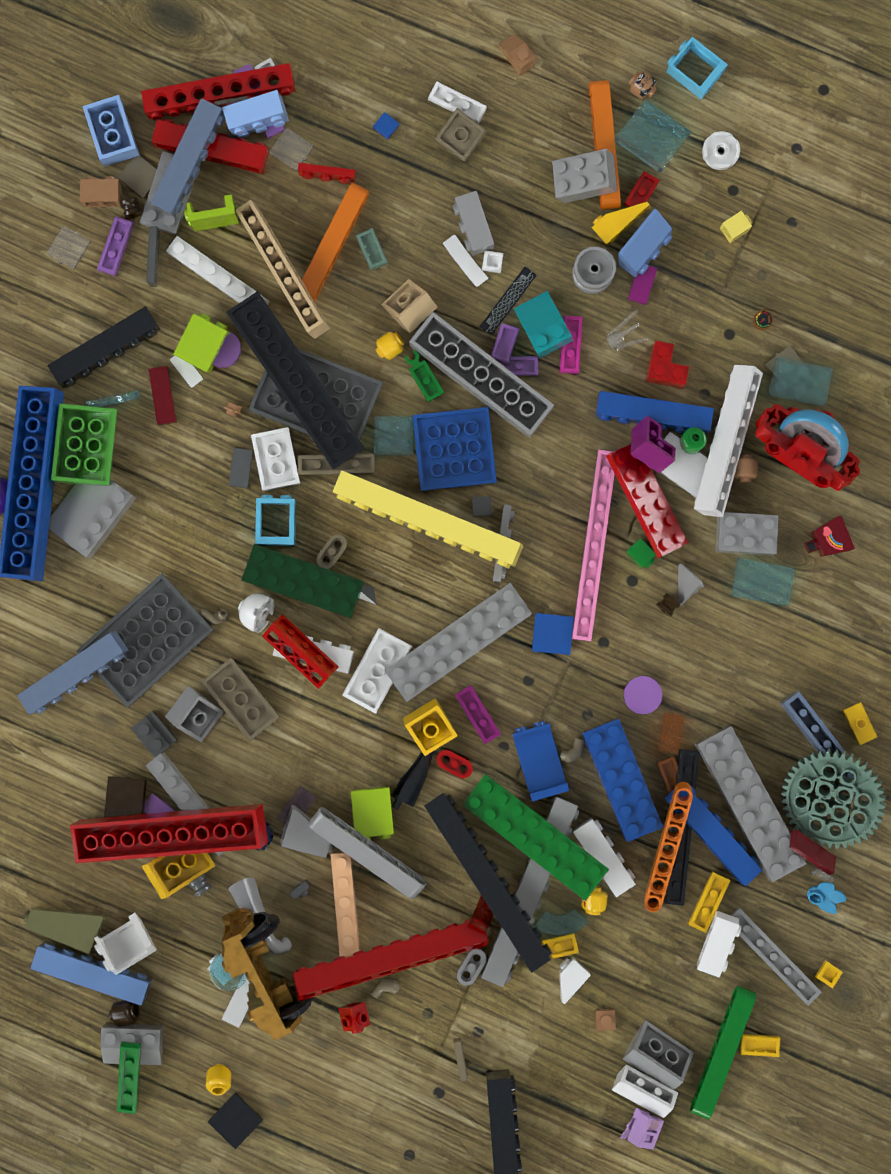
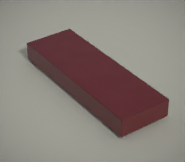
(162, 395)
(812, 852)

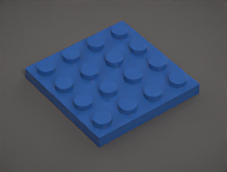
(454, 449)

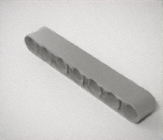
(367, 853)

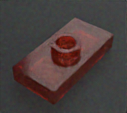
(482, 915)

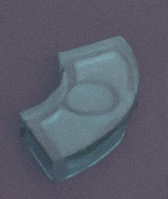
(113, 399)
(561, 924)

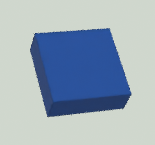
(386, 125)

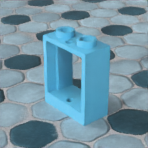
(707, 56)
(276, 541)

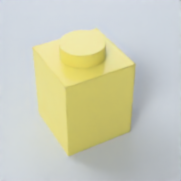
(736, 226)

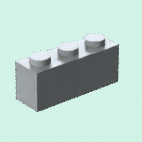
(473, 223)

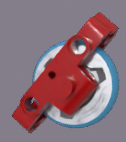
(809, 445)

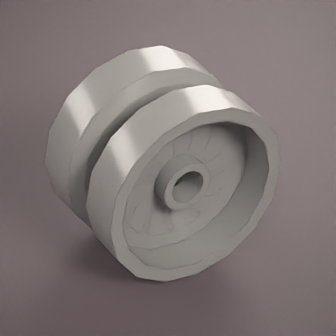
(589, 260)

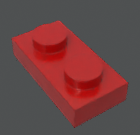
(642, 190)

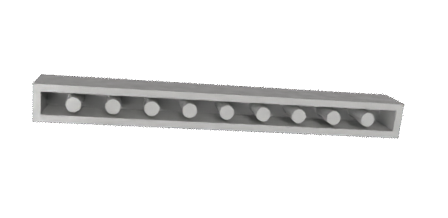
(528, 892)

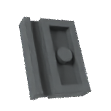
(154, 734)

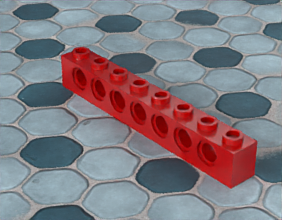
(227, 83)

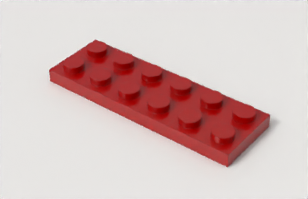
(647, 502)

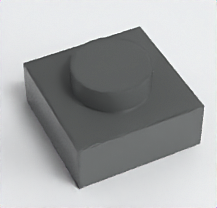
(301, 890)

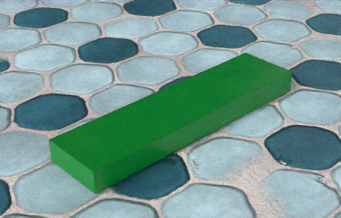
(128, 1077)

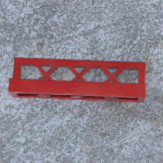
(302, 648)

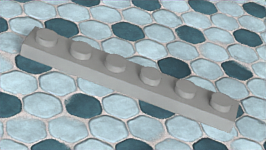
(776, 959)

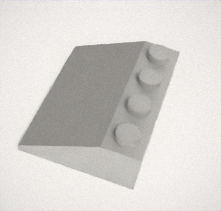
(90, 515)

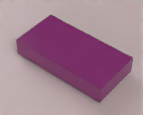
(642, 286)

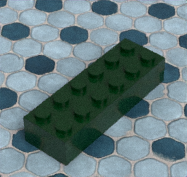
(302, 581)

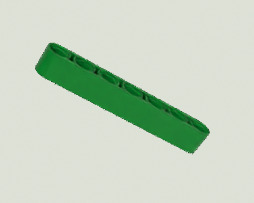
(723, 1052)

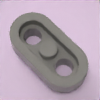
(471, 966)

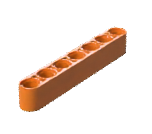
(604, 133)
(334, 239)
(668, 838)

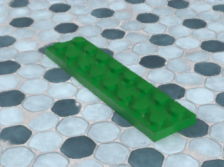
(536, 837)

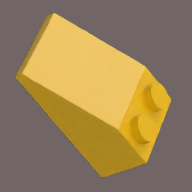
(174, 872)

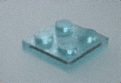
(393, 435)

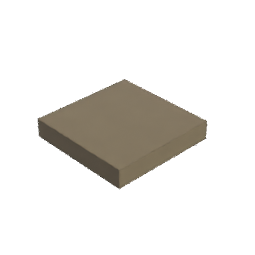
(461, 135)

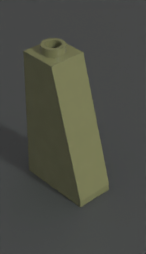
(66, 926)

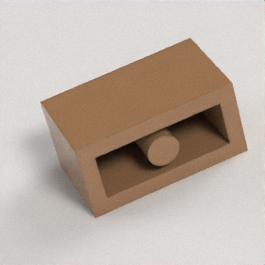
(100, 192)

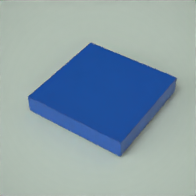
(552, 634)

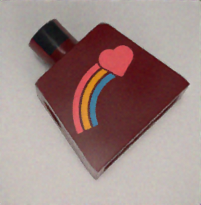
(830, 538)

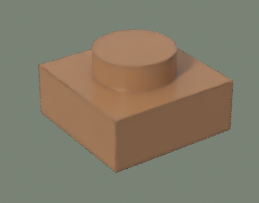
(605, 1019)

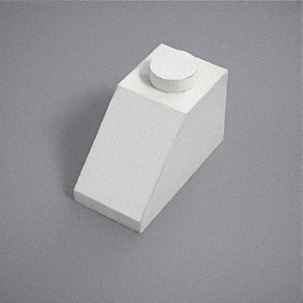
(571, 977)

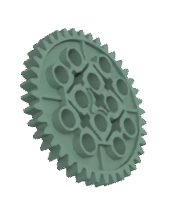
(862, 783)

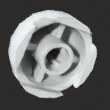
(255, 610)

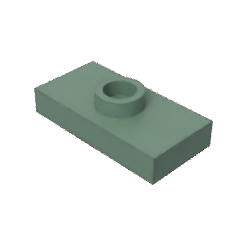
(371, 249)

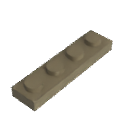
(319, 466)

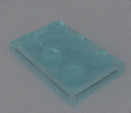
(800, 381)

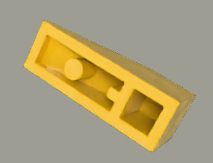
(615, 223)

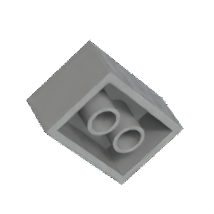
(584, 176)
(747, 534)

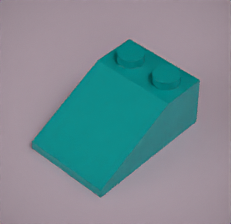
(543, 324)

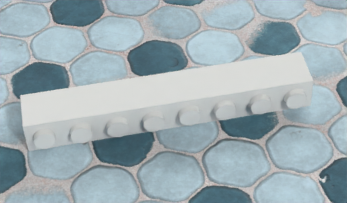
(728, 440)

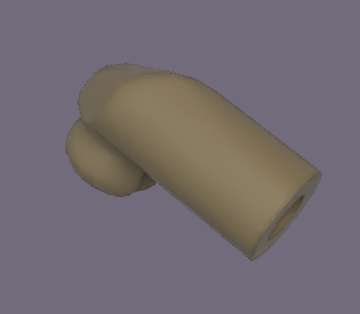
(215, 618)
(574, 753)
(385, 985)

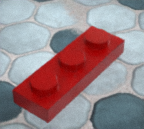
(326, 173)

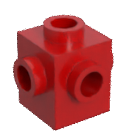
(354, 1017)

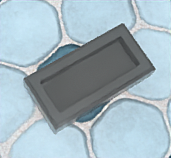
(240, 468)

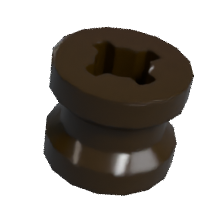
(130, 208)
(668, 605)

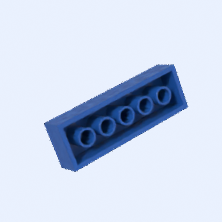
(622, 780)

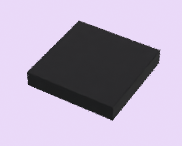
(235, 1120)

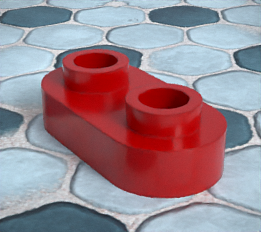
(454, 764)

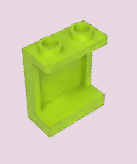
(212, 218)
(201, 342)
(372, 812)

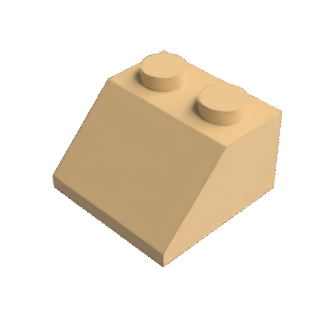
(409, 305)

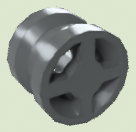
(200, 885)

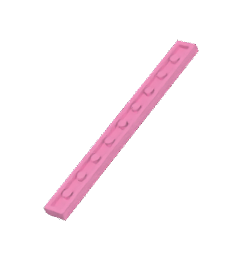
(593, 548)

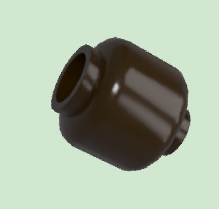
(124, 1013)

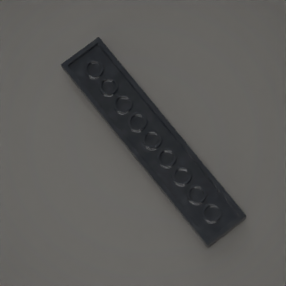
(295, 380)

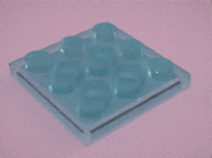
(652, 136)

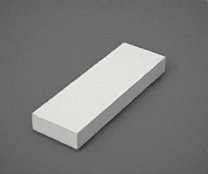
(452, 99)
(238, 1006)

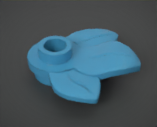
(826, 896)

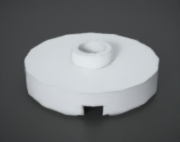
(725, 142)

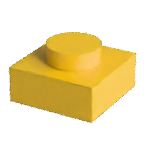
(828, 974)

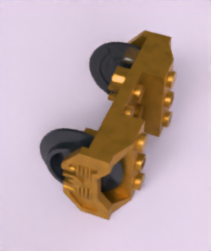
(270, 1004)

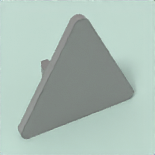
(687, 584)

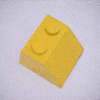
(429, 727)

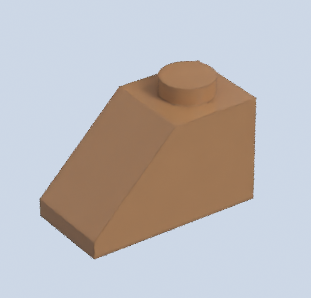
(518, 54)

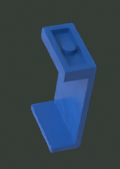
(539, 761)

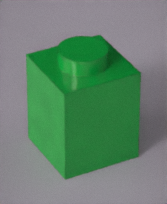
(641, 554)

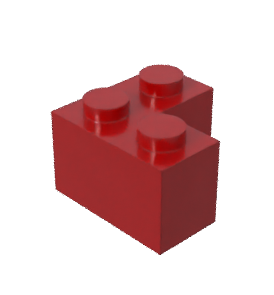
(661, 369)

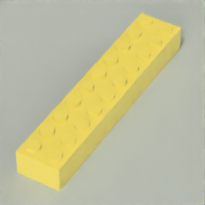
(426, 518)

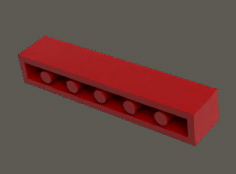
(224, 150)

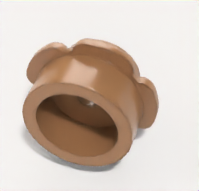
(232, 409)

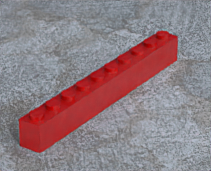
(387, 960)

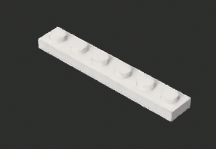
(210, 270)

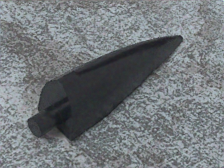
(412, 781)

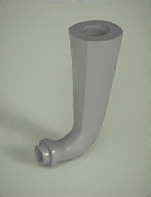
(247, 896)

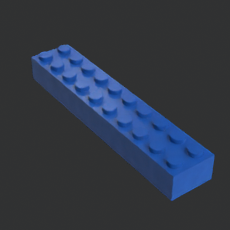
(30, 484)

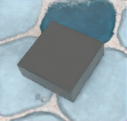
(481, 506)

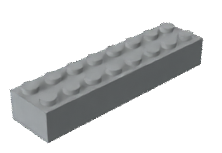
(481, 375)
(749, 803)

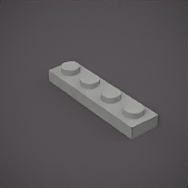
(507, 516)

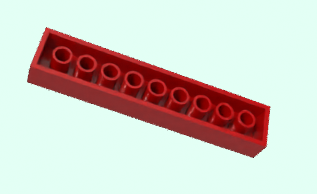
(169, 833)

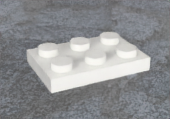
(275, 459)

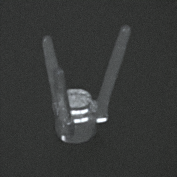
(615, 339)

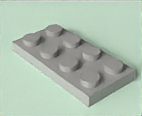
(156, 217)

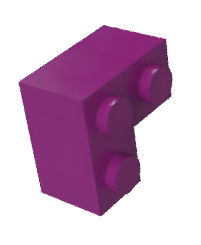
(650, 447)

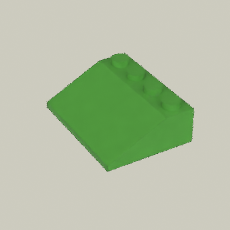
(84, 445)

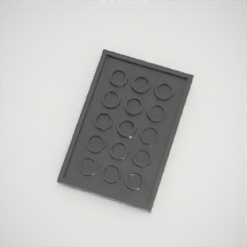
(349, 390)
(158, 632)

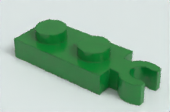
(424, 378)

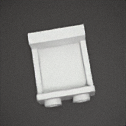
(125, 945)

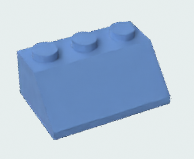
(645, 244)

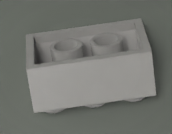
(147, 1035)
(658, 1056)

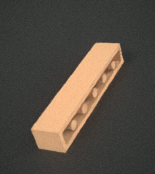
(345, 904)

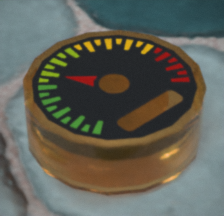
(762, 320)

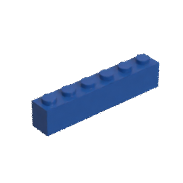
(666, 413)
(719, 839)

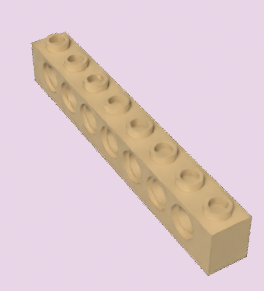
(282, 269)

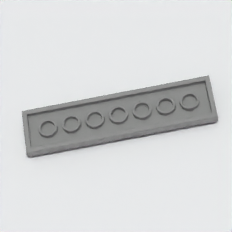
(458, 642)

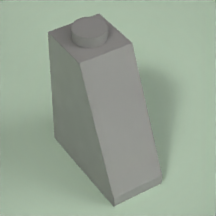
(301, 837)

